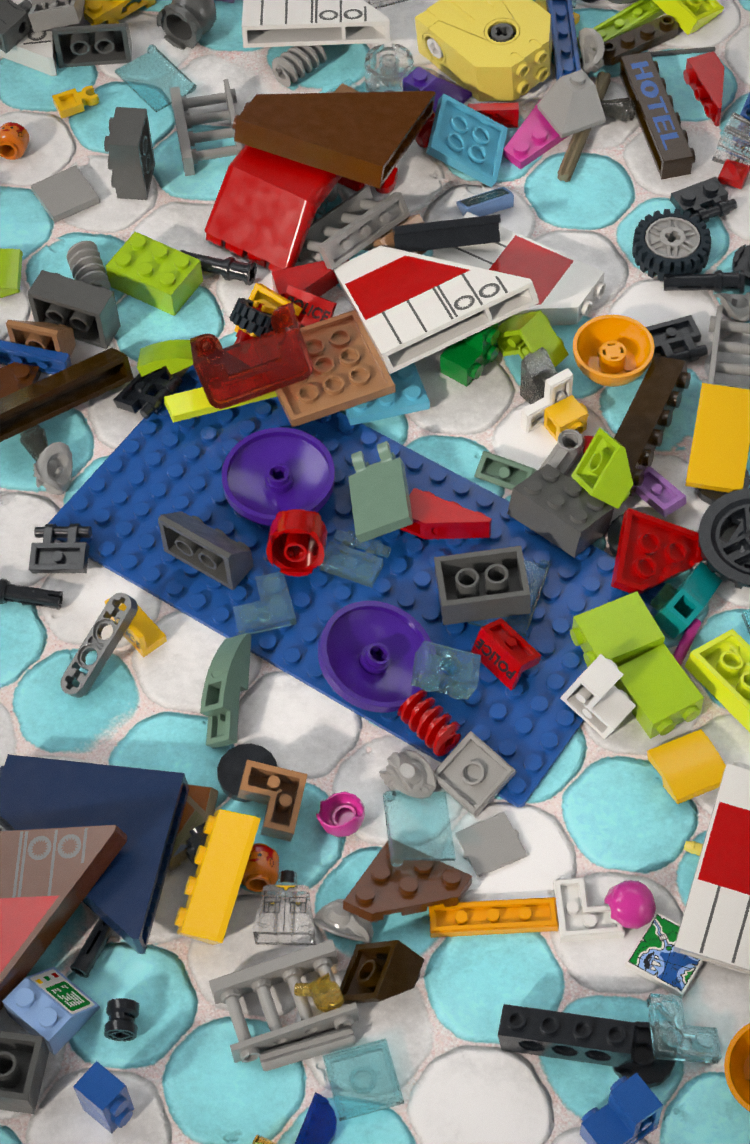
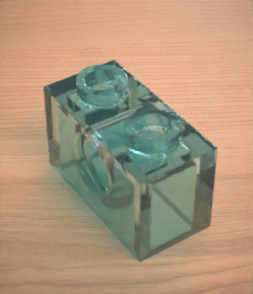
(459, 664)

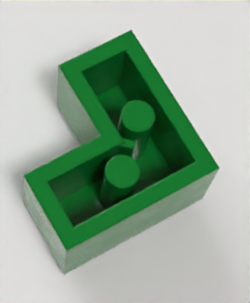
(469, 356)

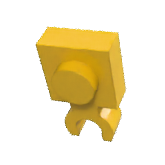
(71, 102)

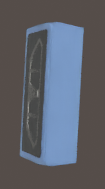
(487, 202)

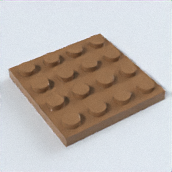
(343, 374)

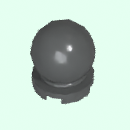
(186, 21)

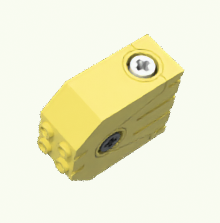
(488, 45)

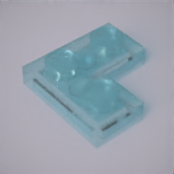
(272, 610)
(674, 1038)

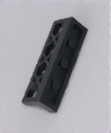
(447, 233)

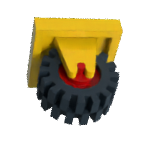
(254, 314)

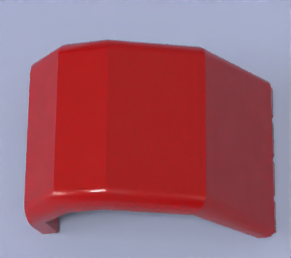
(269, 206)

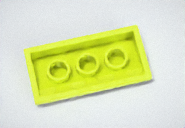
(691, 13)
(725, 672)

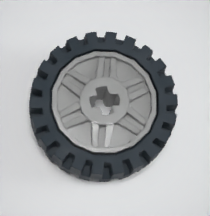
(671, 244)

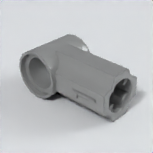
(563, 457)

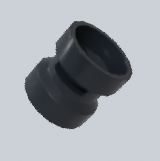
(121, 1019)

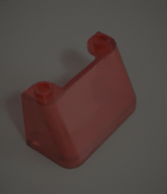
(255, 364)

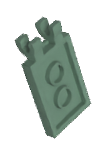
(379, 495)

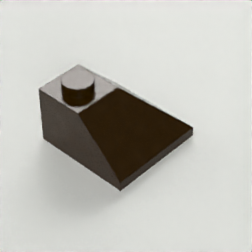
(380, 972)

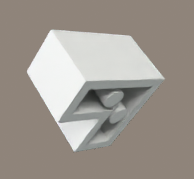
(597, 698)

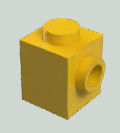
(565, 415)

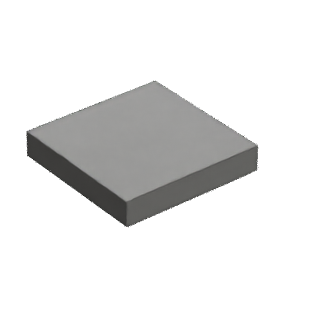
(65, 194)
(473, 774)

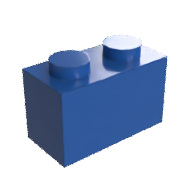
(104, 1097)

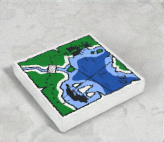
(658, 962)

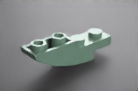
(222, 688)

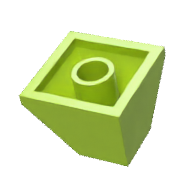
(605, 470)

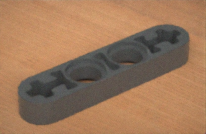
(95, 642)

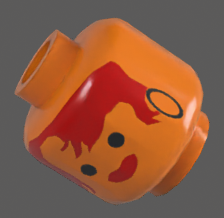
(13, 140)
(261, 868)

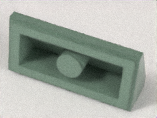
(502, 470)

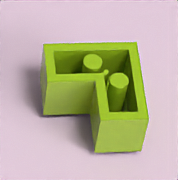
(527, 334)

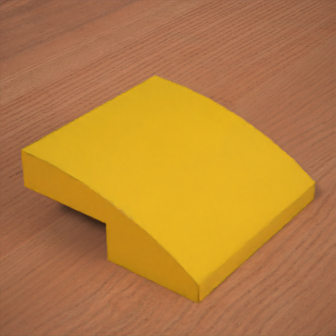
(688, 766)

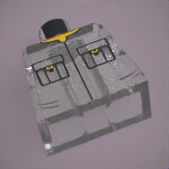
(734, 141)
(284, 913)

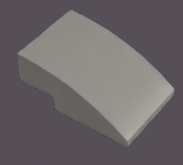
(55, 13)

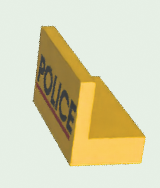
(142, 632)

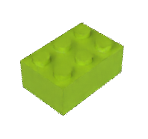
(154, 273)

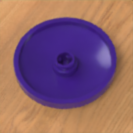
(277, 473)
(371, 654)

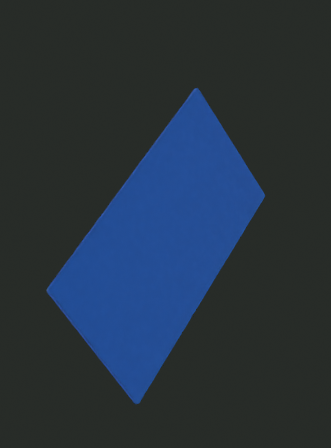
(179, 468)

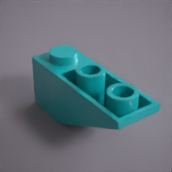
(688, 600)

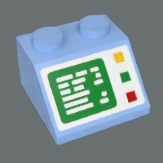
(50, 1007)

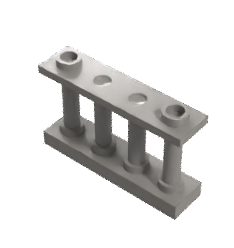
(185, 121)
(353, 226)
(717, 325)
(259, 980)

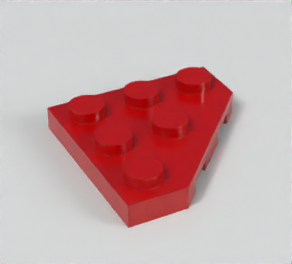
(652, 552)

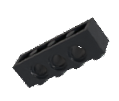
(567, 1036)

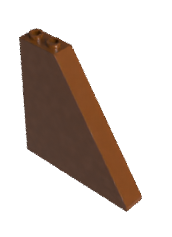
(337, 132)

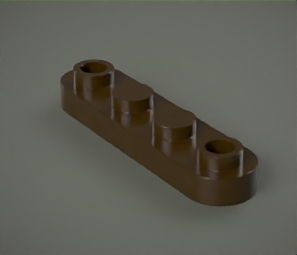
(640, 39)

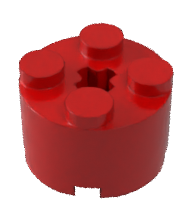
(297, 542)

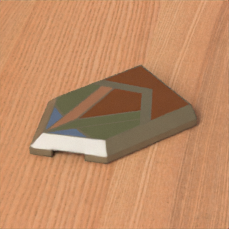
(199, 805)

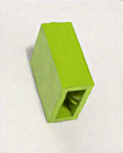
(616, 630)
(660, 691)

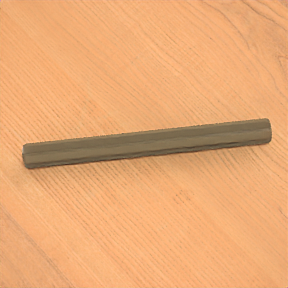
(579, 139)

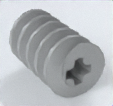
(297, 62)
(86, 264)

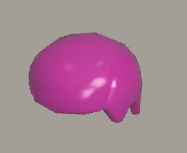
(341, 814)
(631, 904)

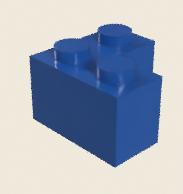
(628, 1116)

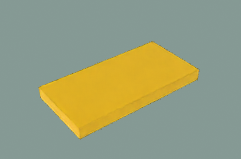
(720, 439)

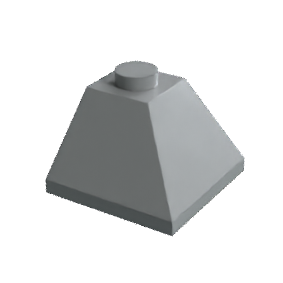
(572, 104)

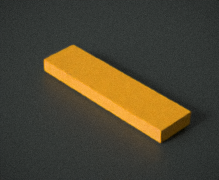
(494, 917)

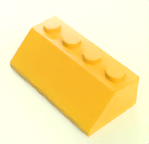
(217, 876)

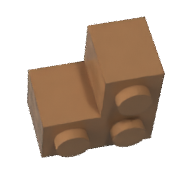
(280, 791)

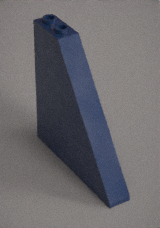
(81, 794)

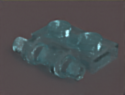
(354, 564)

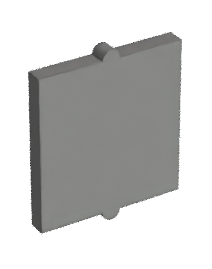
(491, 844)

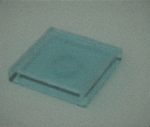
(363, 1079)

